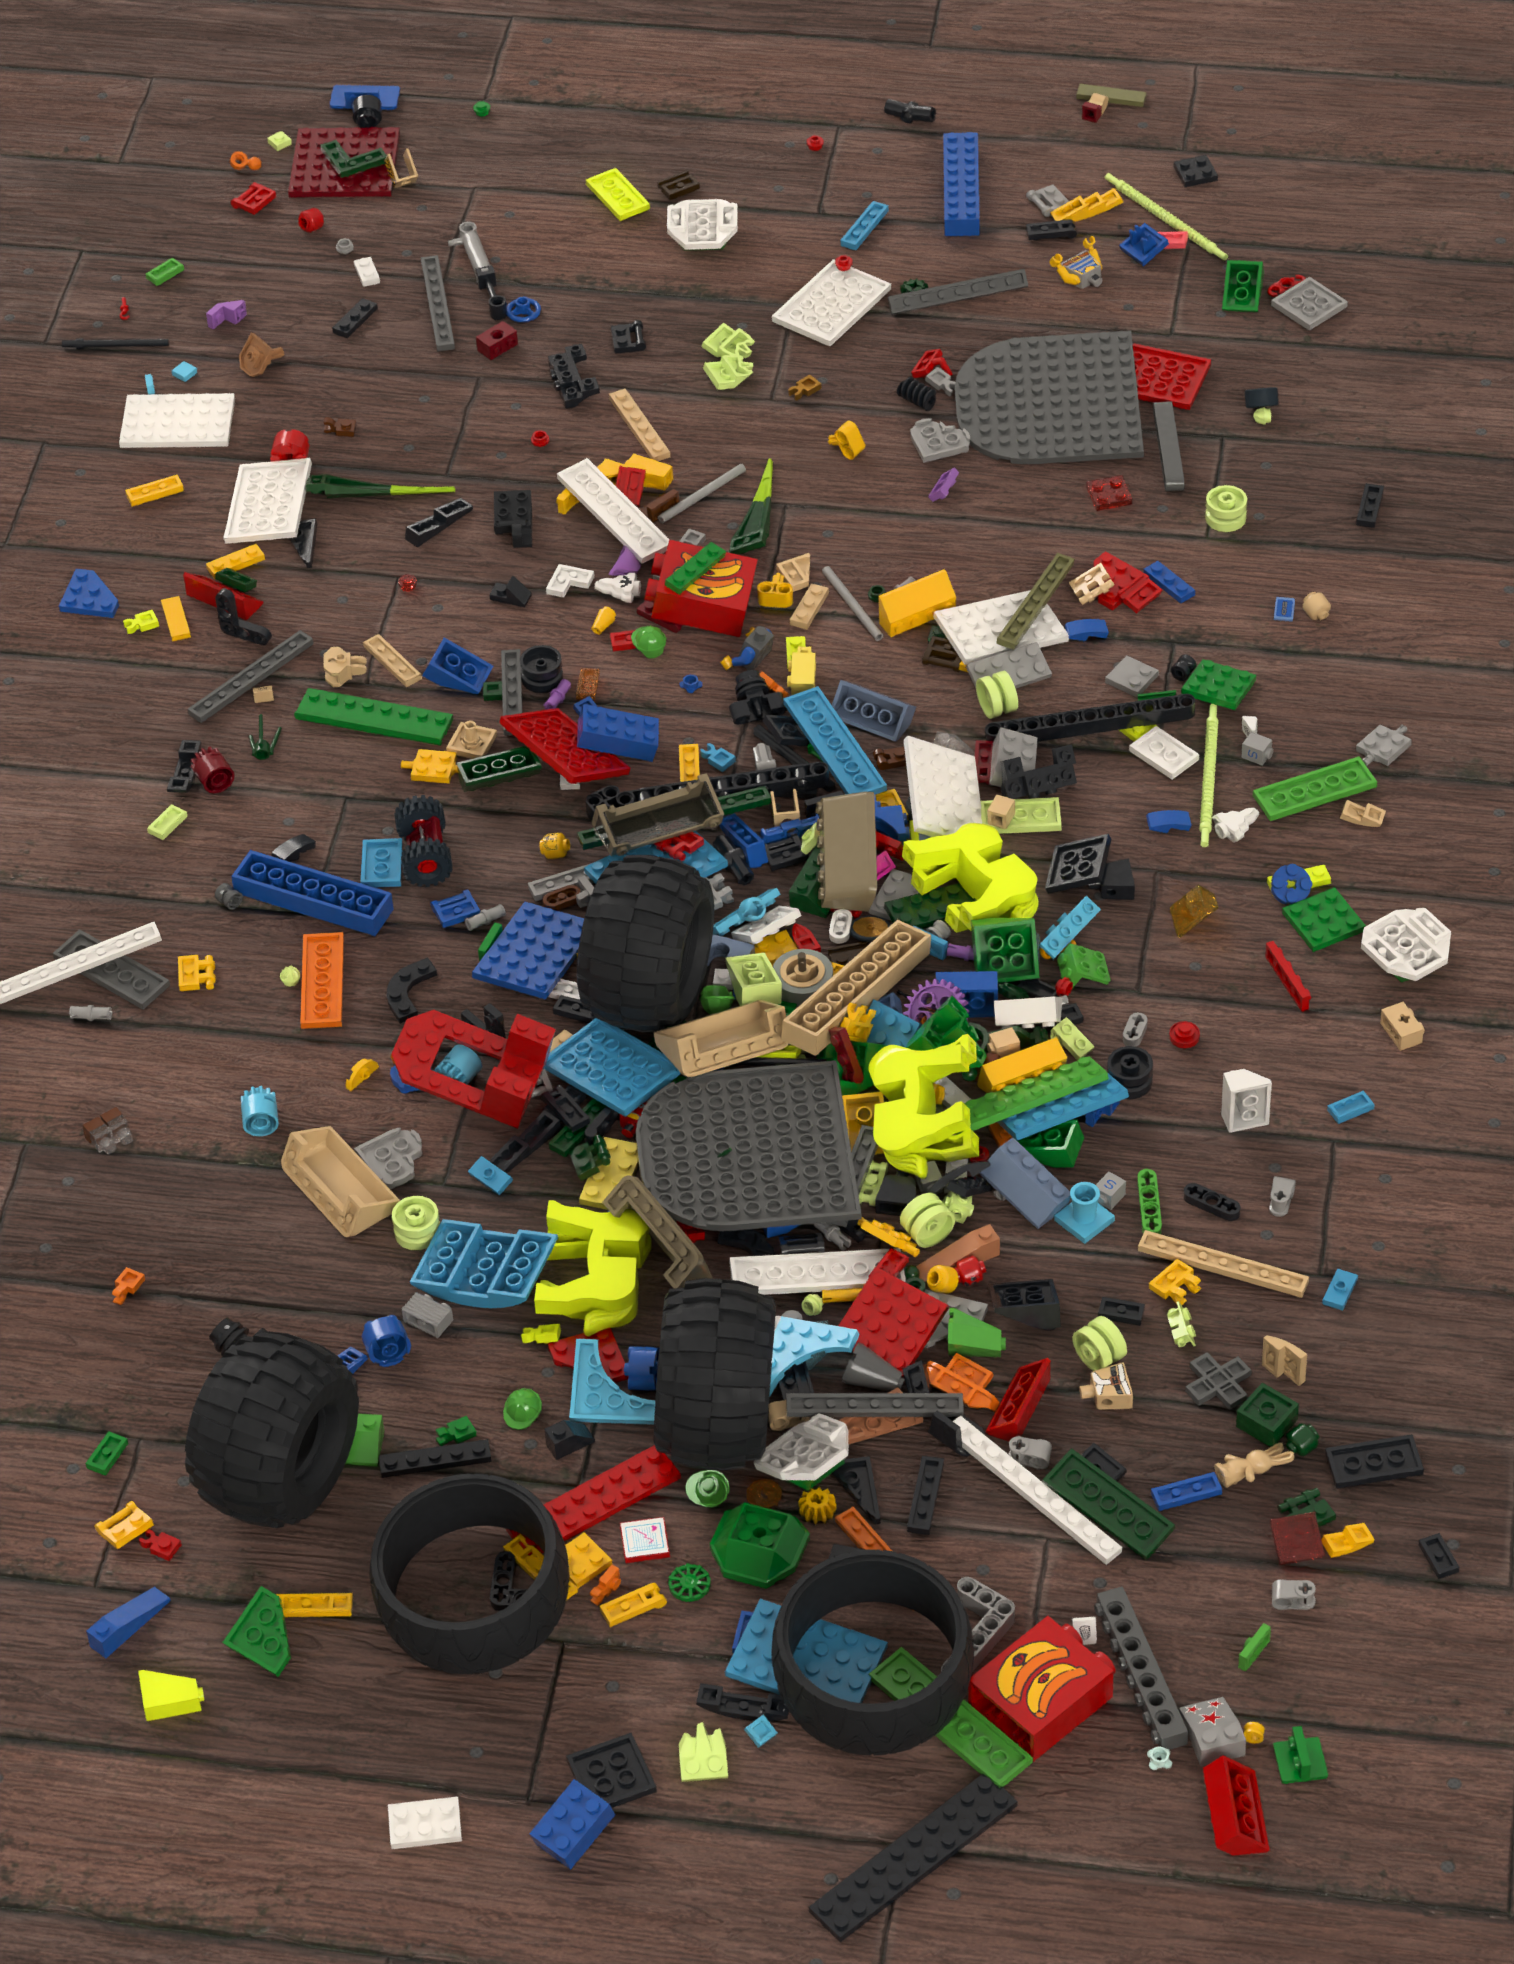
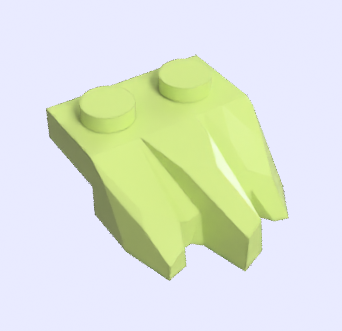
(728, 342)
(728, 372)
(703, 1755)

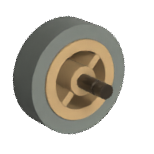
(802, 974)

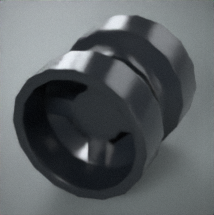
(1183, 667)

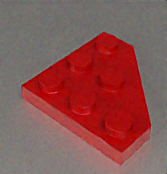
(1120, 574)
(611, 1358)

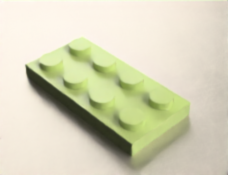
(1030, 815)

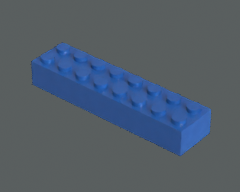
(961, 184)
(313, 893)

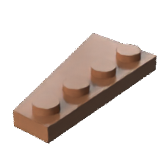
(868, 1427)

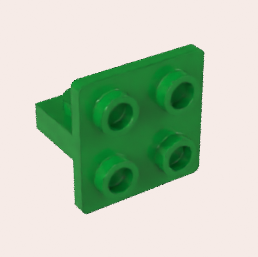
(1300, 1758)

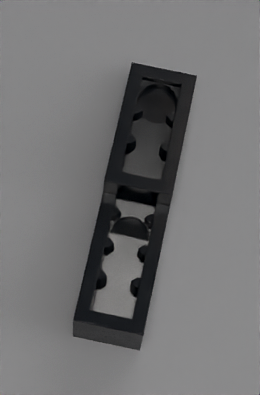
(442, 518)
(520, 1147)

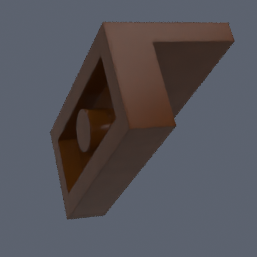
(660, 505)

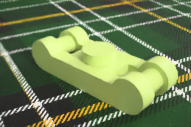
(873, 1183)

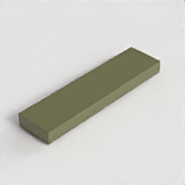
(1115, 95)

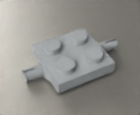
(1384, 745)

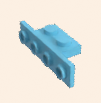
(1068, 927)

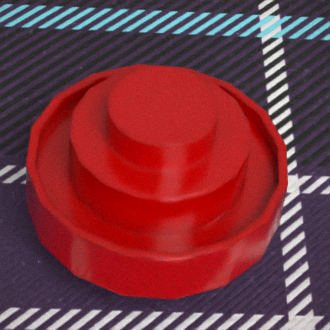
(1184, 1034)

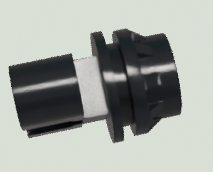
(753, 699)
(228, 1334)

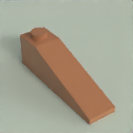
(980, 1242)

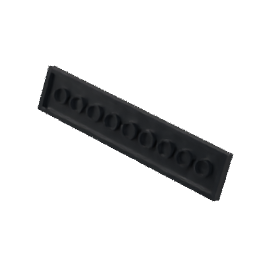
(912, 1857)

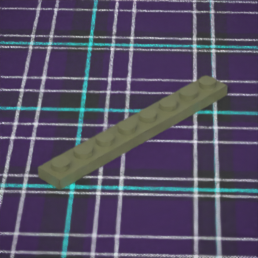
(1035, 601)

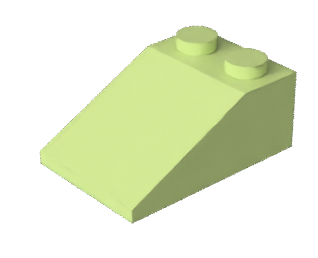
(754, 979)

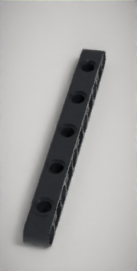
(779, 780)

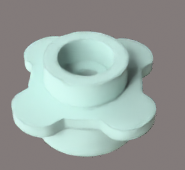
(1162, 1753)

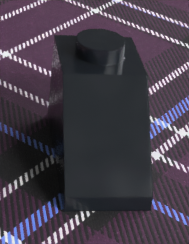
(567, 1438)

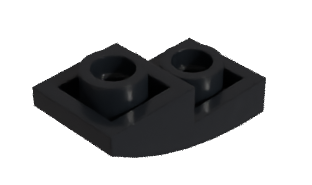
(293, 847)

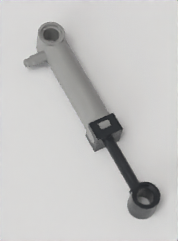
(483, 270)

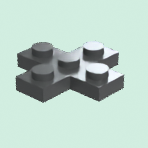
(1218, 1381)

